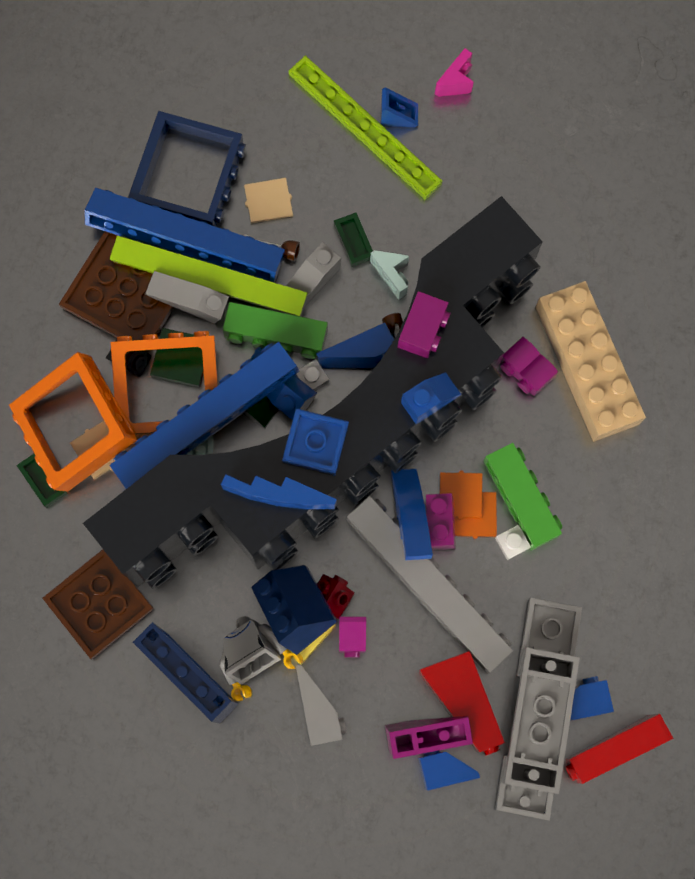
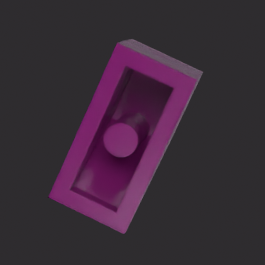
(352, 636)

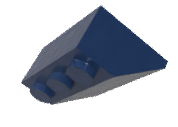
(293, 606)

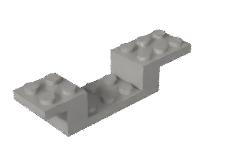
(542, 710)

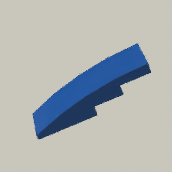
(290, 494)
(411, 515)

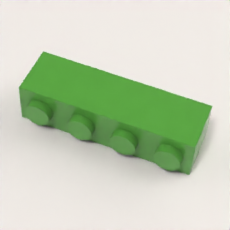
(267, 327)
(522, 495)

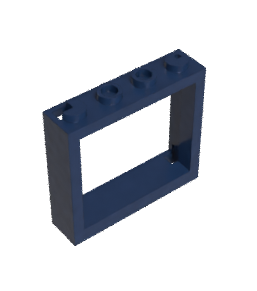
(153, 149)
(185, 673)

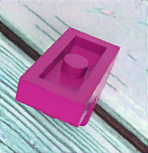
(454, 79)

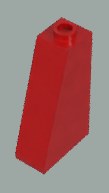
(462, 694)
(618, 748)

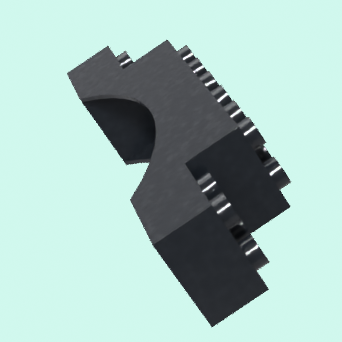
(183, 494)

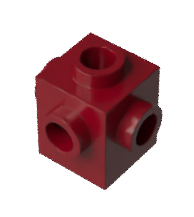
(335, 593)

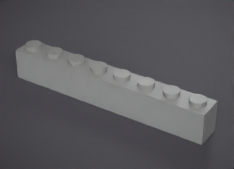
(430, 586)

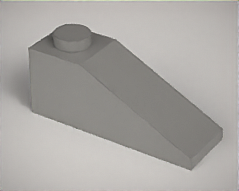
(316, 271)
(187, 296)
(320, 715)

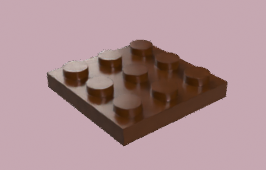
(97, 604)

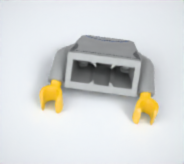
(249, 652)

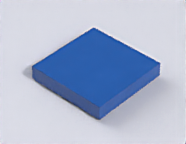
(315, 441)

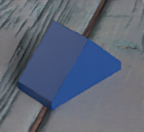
(398, 110)

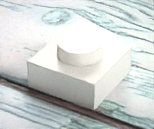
(313, 375)
(512, 542)

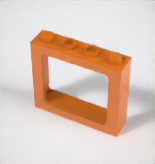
(151, 342)
(117, 440)

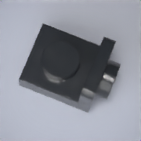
(135, 361)

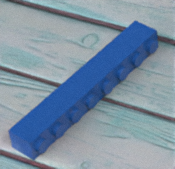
(182, 235)
(208, 414)

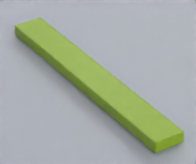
(365, 127)
(209, 275)

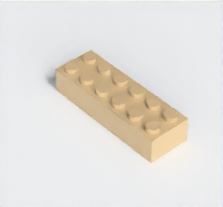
(589, 361)

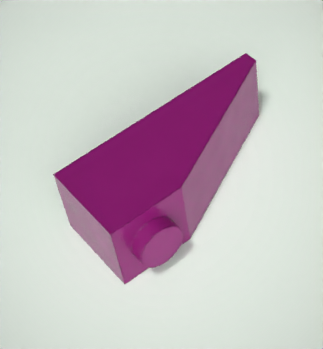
(427, 735)

